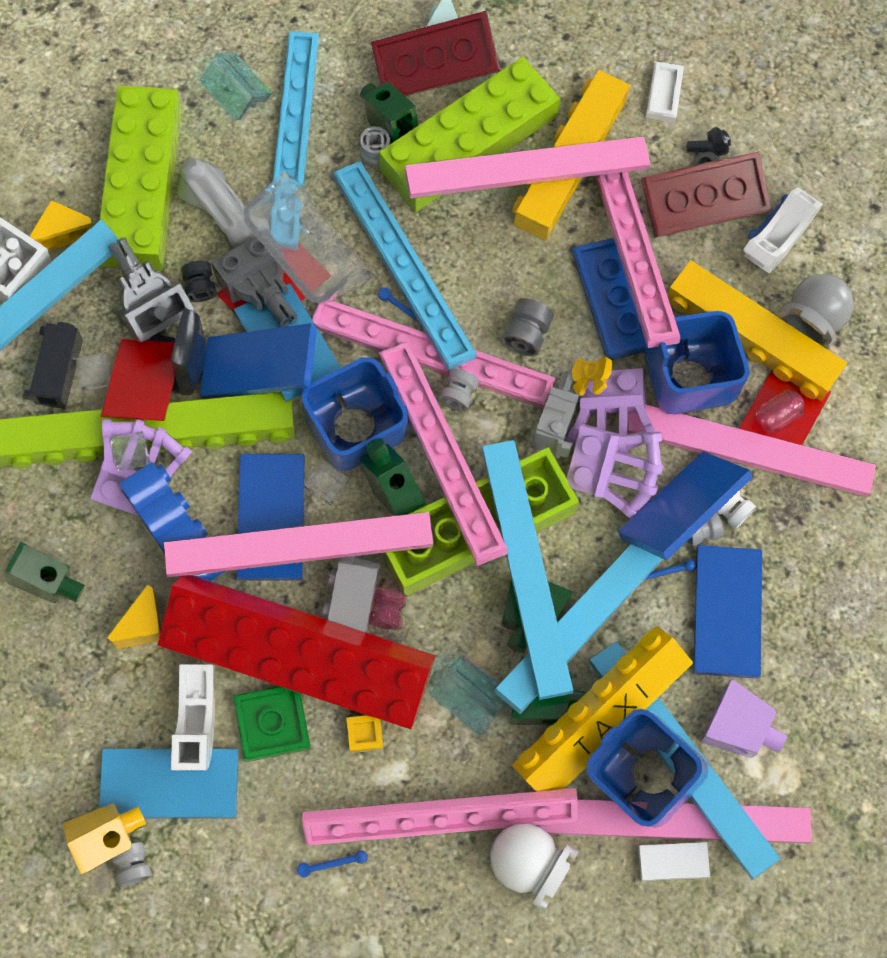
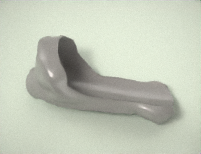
(206, 188)

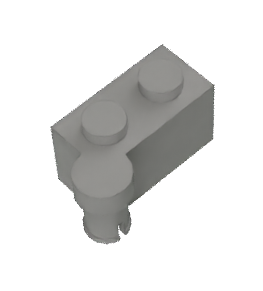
(353, 592)

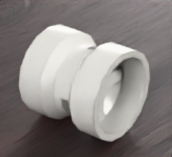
(740, 514)

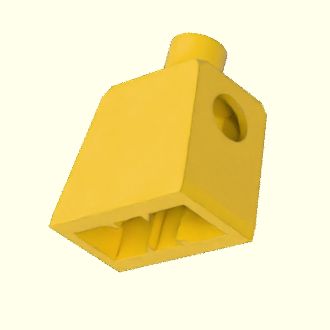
(101, 835)

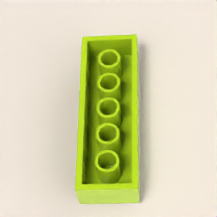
(476, 125)
(141, 170)
(549, 500)

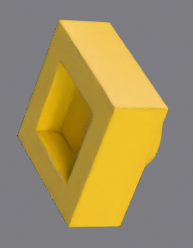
(364, 734)

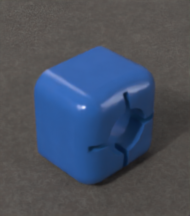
(714, 344)
(361, 387)
(613, 767)

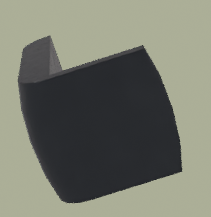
(187, 352)

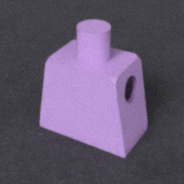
(742, 723)

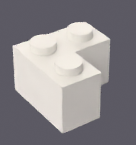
(19, 259)

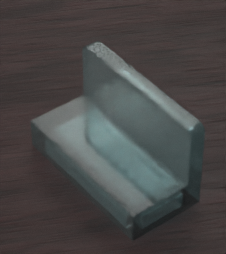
(234, 84)
(469, 694)

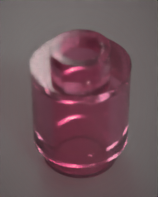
(780, 411)

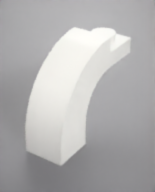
(783, 230)
(196, 718)

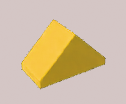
(60, 226)
(140, 623)

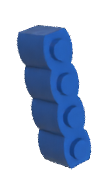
(162, 509)

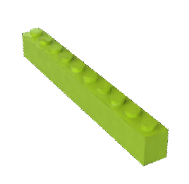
(191, 423)

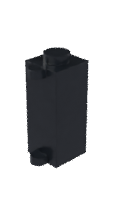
(55, 365)

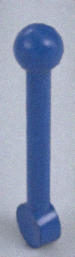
(754, 232)
(385, 295)
(689, 565)
(305, 870)

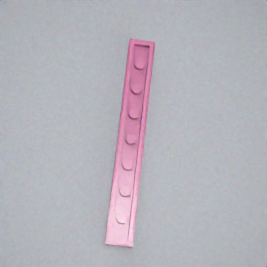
(526, 167)
(638, 260)
(383, 334)
(759, 451)
(444, 455)
(298, 544)
(440, 816)
(608, 819)

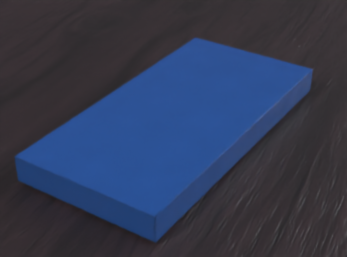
(609, 298)
(258, 361)
(271, 500)
(685, 505)
(728, 612)

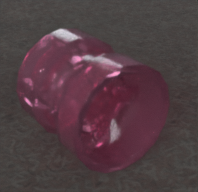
(388, 609)

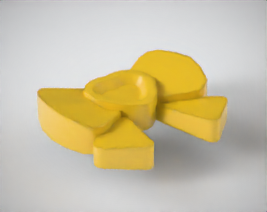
(593, 371)

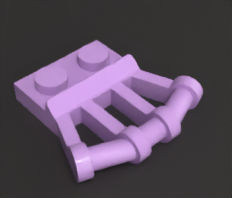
(622, 395)
(594, 463)
(106, 487)

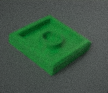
(271, 723)

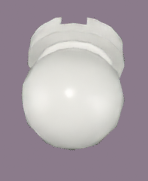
(528, 861)

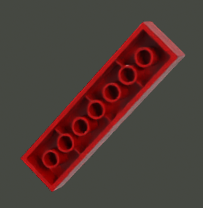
(296, 650)

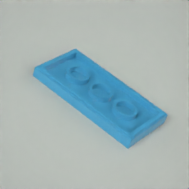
(254, 320)
(146, 780)

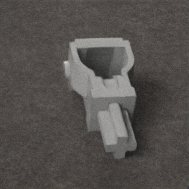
(557, 418)

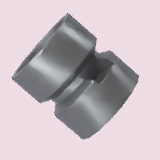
(528, 323)

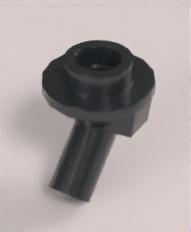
(717, 143)

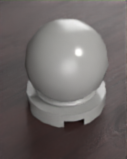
(819, 308)

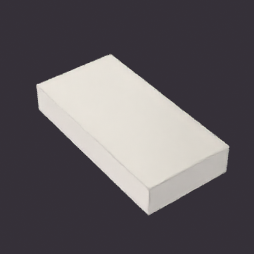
(664, 92)
(673, 861)

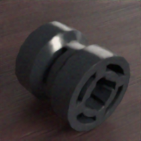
(198, 281)

